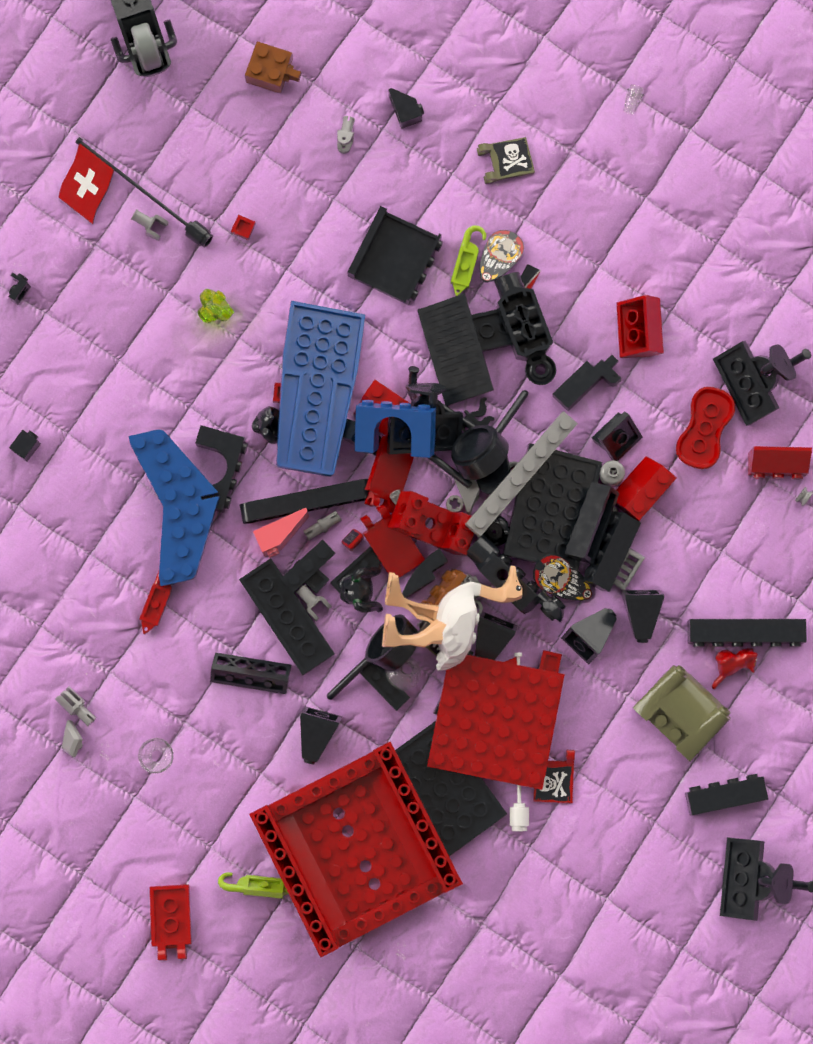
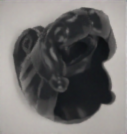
(267, 424)
(501, 527)

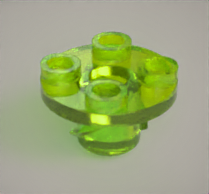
(214, 306)

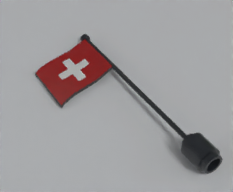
(90, 180)

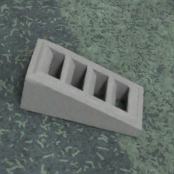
(640, 558)

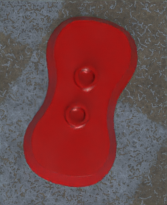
(709, 415)

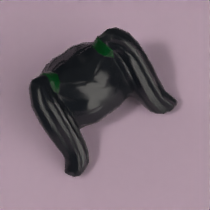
(358, 589)

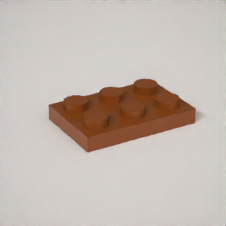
(451, 580)

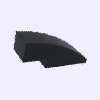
(424, 573)

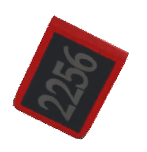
(352, 540)

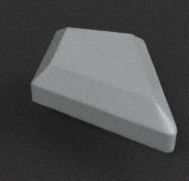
(72, 739)

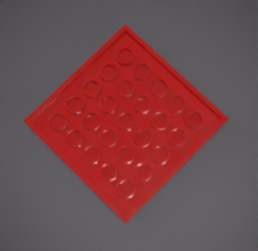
(496, 721)

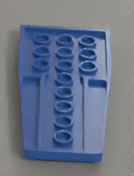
(316, 386)

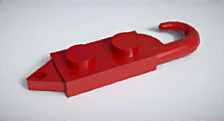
(155, 605)

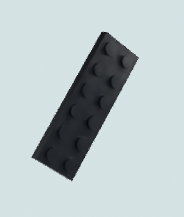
(286, 617)

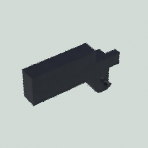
(584, 380)

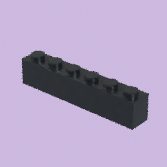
(746, 632)

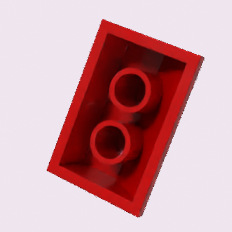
(640, 327)
(380, 393)
(779, 462)
(643, 488)

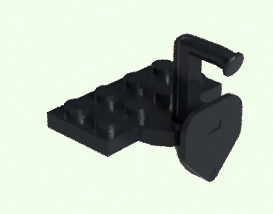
(749, 378)
(447, 425)
(747, 879)

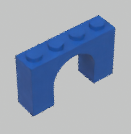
(419, 419)

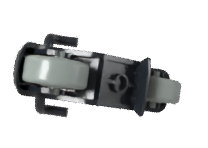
(142, 37)

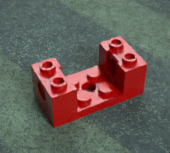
(448, 527)

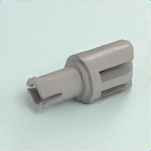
(75, 705)

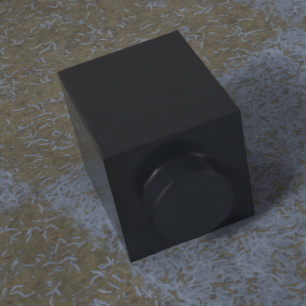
(25, 444)

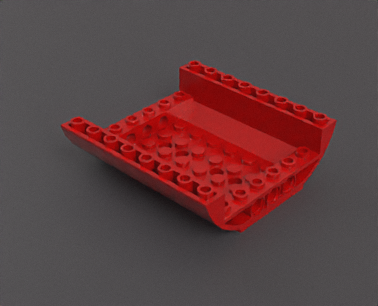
(324, 865)

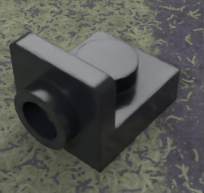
(18, 291)

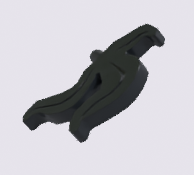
(481, 412)

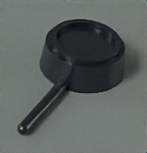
(483, 447)
(382, 657)

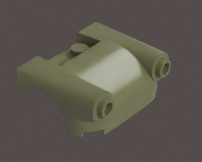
(683, 711)

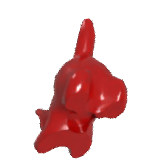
(731, 663)

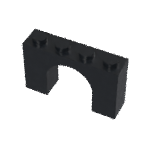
(231, 448)

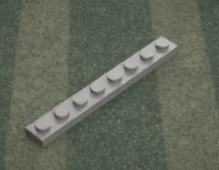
(521, 474)

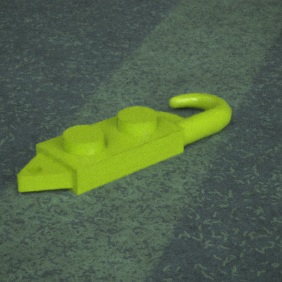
(466, 260)
(255, 886)

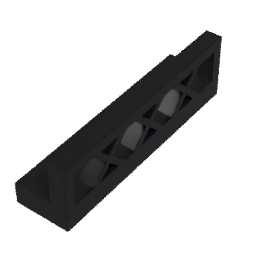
(249, 676)

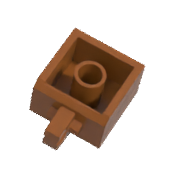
(270, 68)

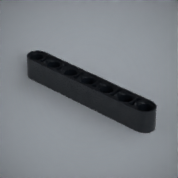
(311, 499)

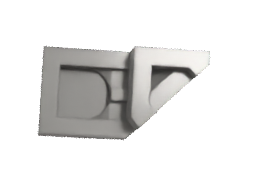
(468, 495)

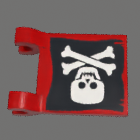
(558, 781)

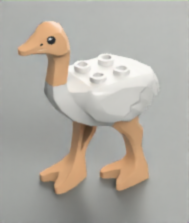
(450, 621)

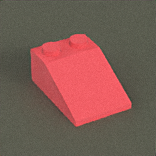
(277, 534)

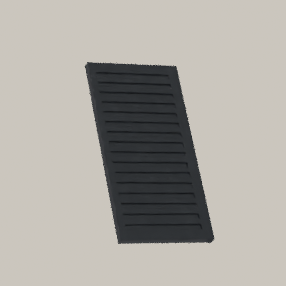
(455, 349)

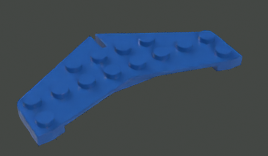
(185, 514)

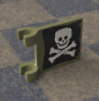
(508, 159)

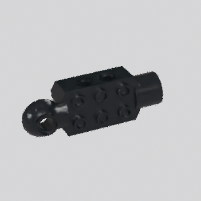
(525, 327)
(490, 564)

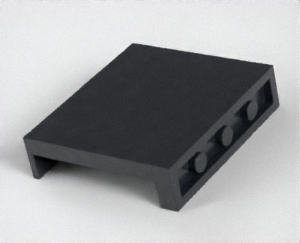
(394, 256)

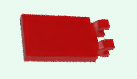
(387, 475)
(394, 550)
(170, 919)

